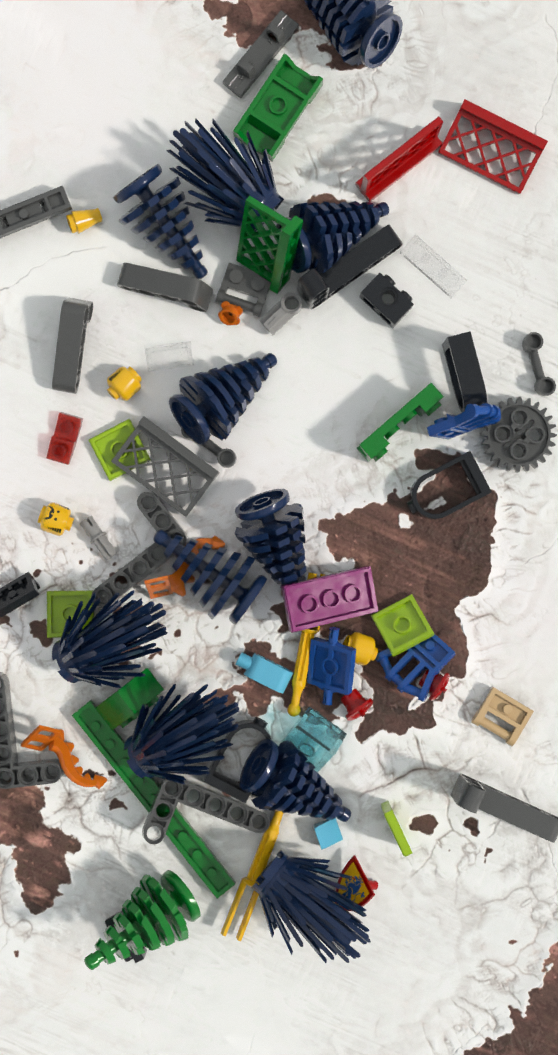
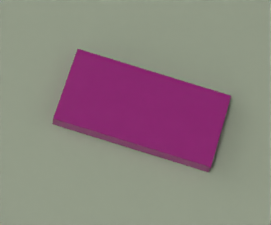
(329, 598)

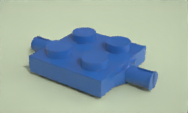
(331, 666)

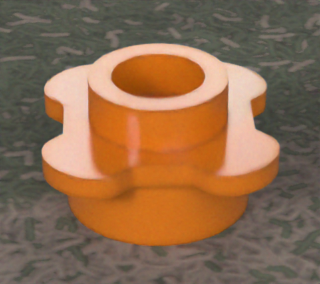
(230, 313)

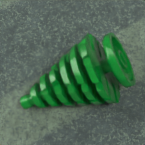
(148, 920)

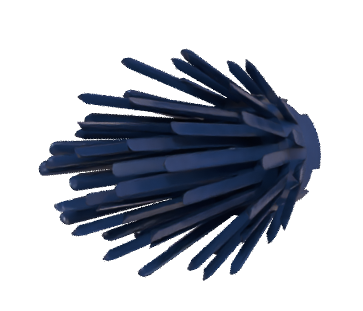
(227, 178)
(91, 650)
(179, 735)
(310, 906)

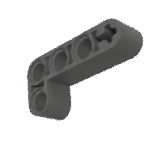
(166, 285)
(70, 344)

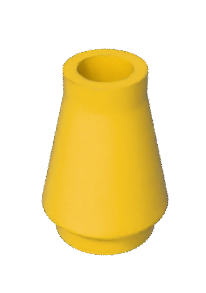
(83, 219)

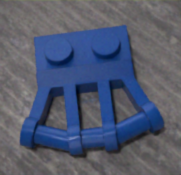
(471, 419)
(430, 654)

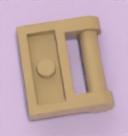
(506, 709)

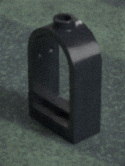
(464, 370)
(474, 476)
(223, 782)

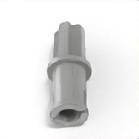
(98, 538)

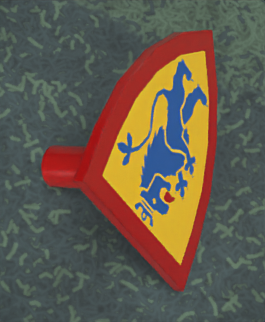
(358, 886)

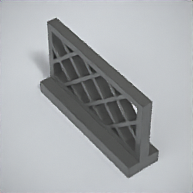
(176, 449)

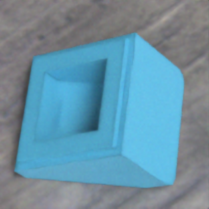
(327, 833)

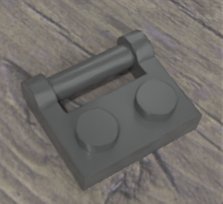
(246, 282)

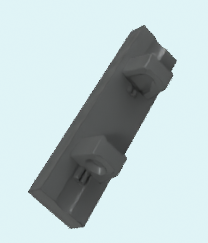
(260, 54)
(30, 212)

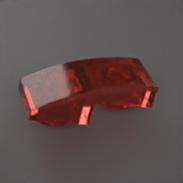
(64, 438)

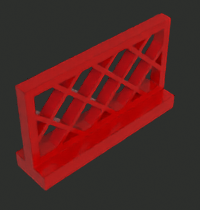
(498, 126)
(401, 161)

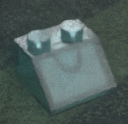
(315, 737)

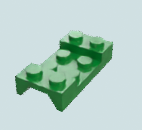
(277, 107)
(424, 402)

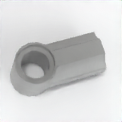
(279, 314)

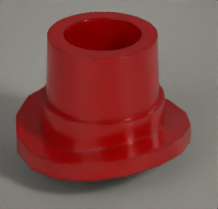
(438, 685)
(356, 705)

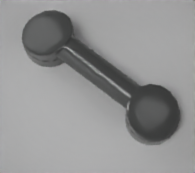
(531, 344)
(225, 457)

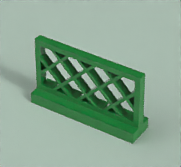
(283, 252)

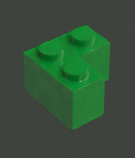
(127, 702)

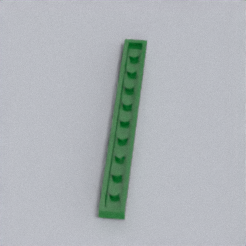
(145, 789)

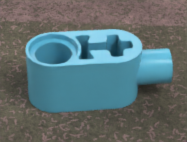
(265, 671)

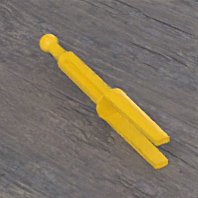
(302, 663)
(258, 865)

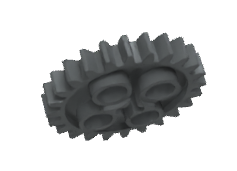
(531, 449)

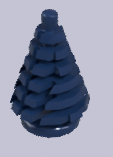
(359, 28)
(158, 214)
(331, 230)
(218, 397)
(274, 534)
(230, 587)
(289, 783)

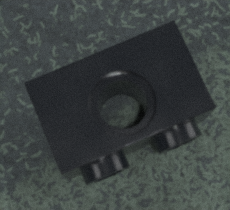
(392, 312)

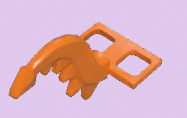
(174, 582)
(63, 751)

